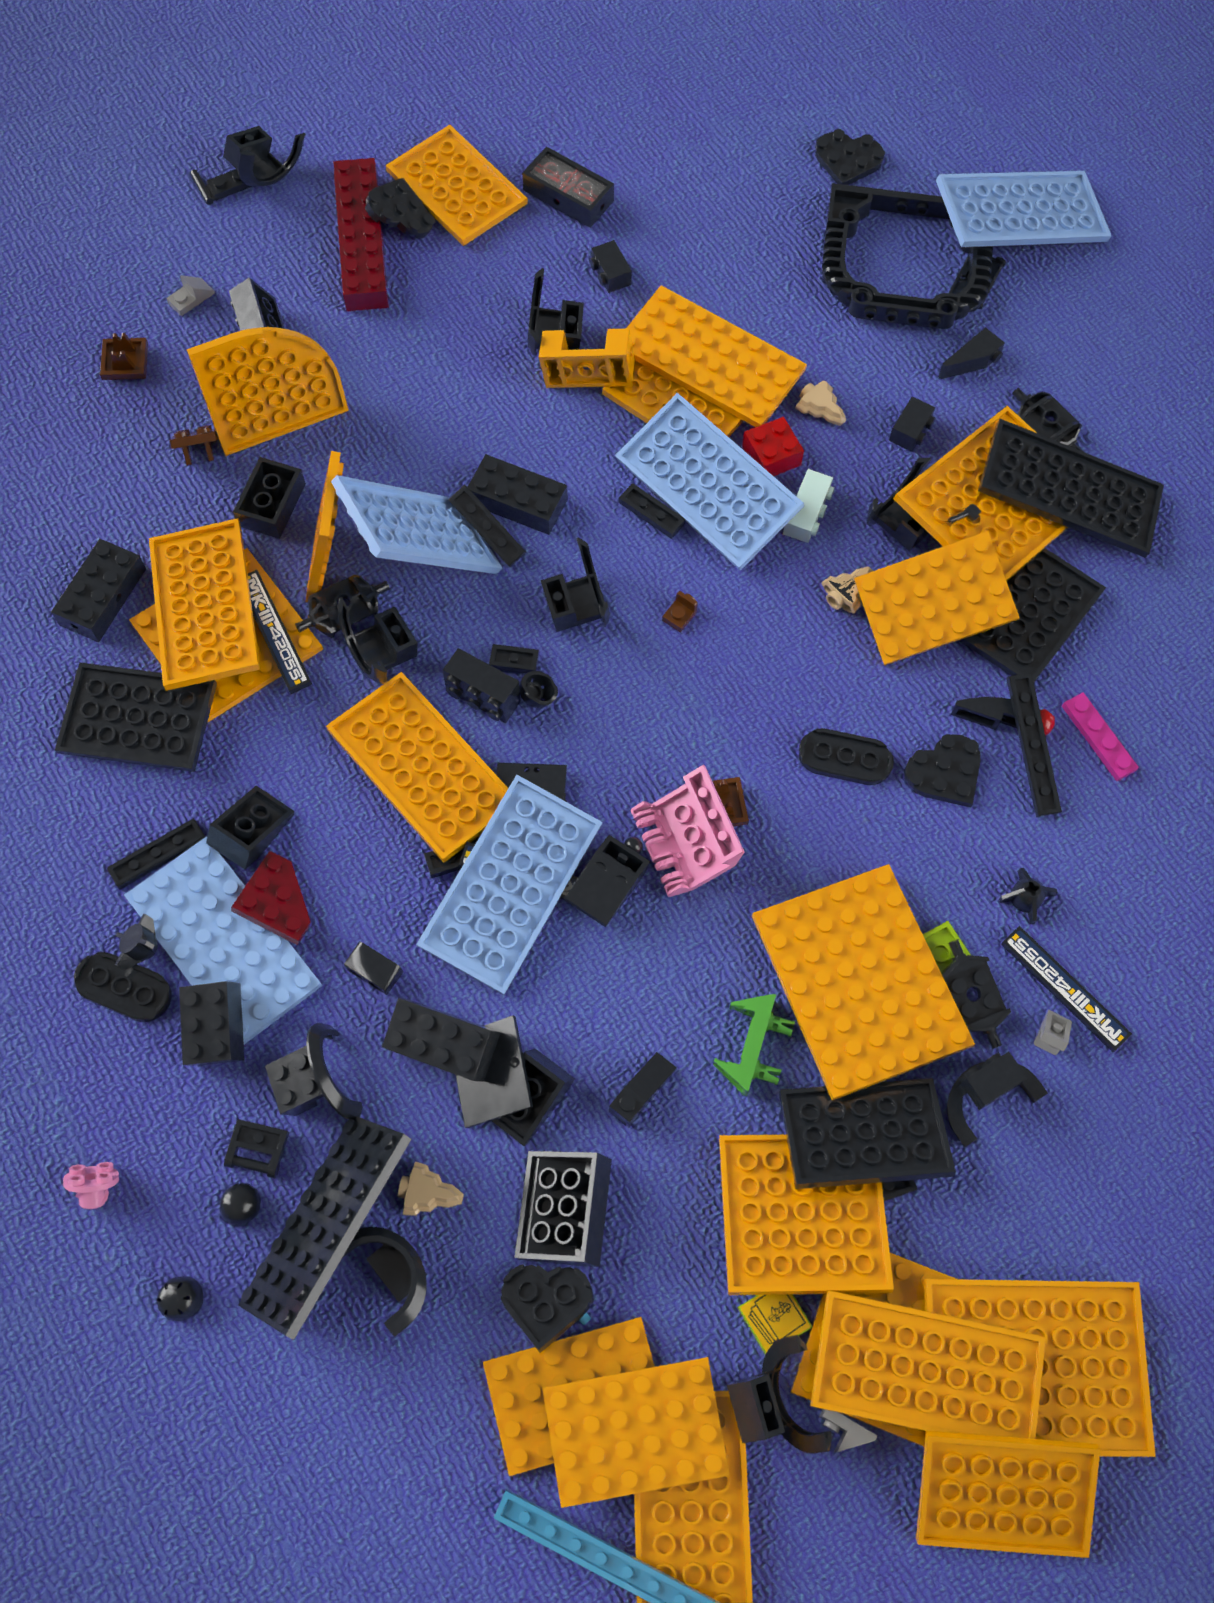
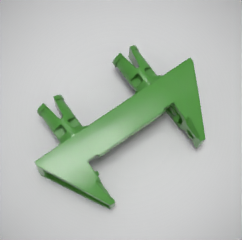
(762, 1020)

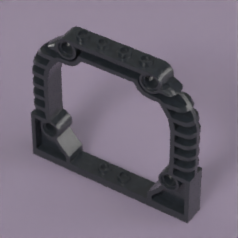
(851, 204)

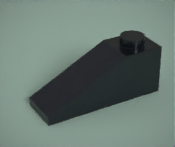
(974, 355)
(641, 1089)

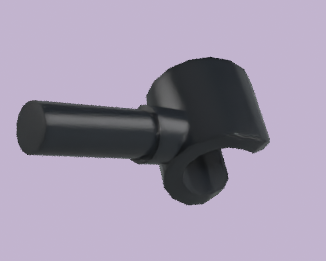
(971, 512)

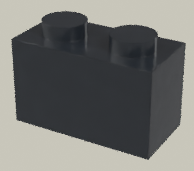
(610, 266)
(912, 424)

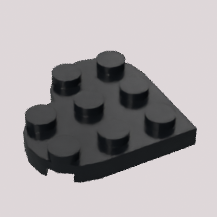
(848, 158)
(400, 208)
(947, 771)
(546, 1301)

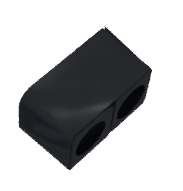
(373, 968)

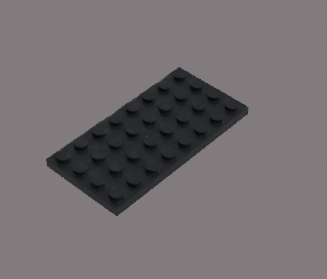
(1072, 488)
(323, 1225)

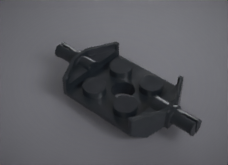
(1042, 404)

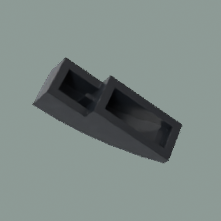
(986, 711)

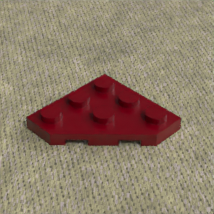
(274, 899)

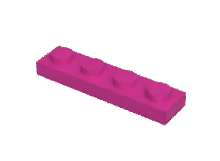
(1100, 736)

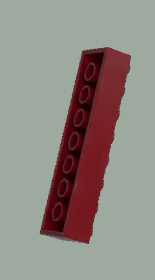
(359, 236)

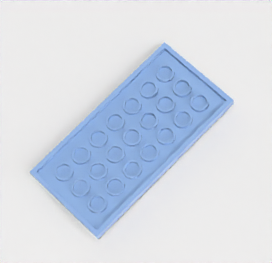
(1022, 208)
(709, 481)
(414, 526)
(509, 884)
(212, 944)

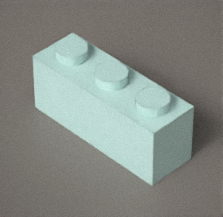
(813, 493)

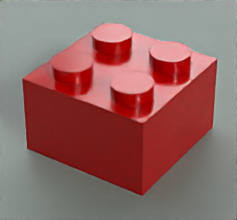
(774, 446)

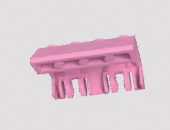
(689, 834)

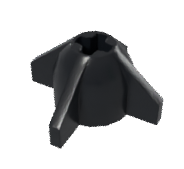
(1028, 895)
(137, 943)

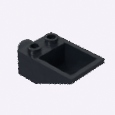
(608, 879)

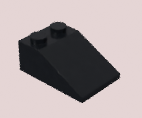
(248, 827)
(547, 1088)

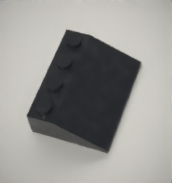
(563, 1208)

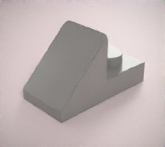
(192, 293)
(1053, 1033)
(853, 1433)

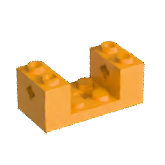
(606, 366)

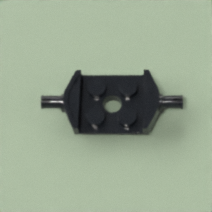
(324, 605)
(989, 1008)

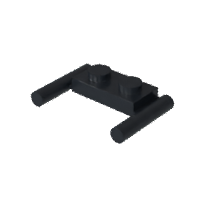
(219, 186)

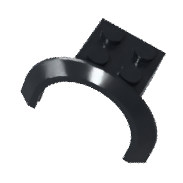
(251, 156)
(543, 319)
(895, 518)
(576, 600)
(379, 646)
(304, 1078)
(984, 1085)
(400, 1271)
(760, 1406)

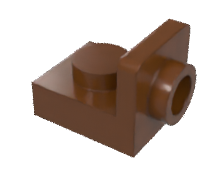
(681, 611)

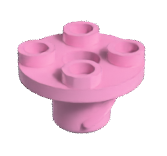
(91, 1183)

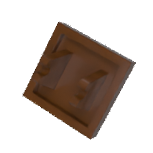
(124, 358)
(184, 439)
(733, 800)

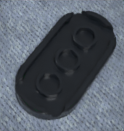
(845, 756)
(129, 992)

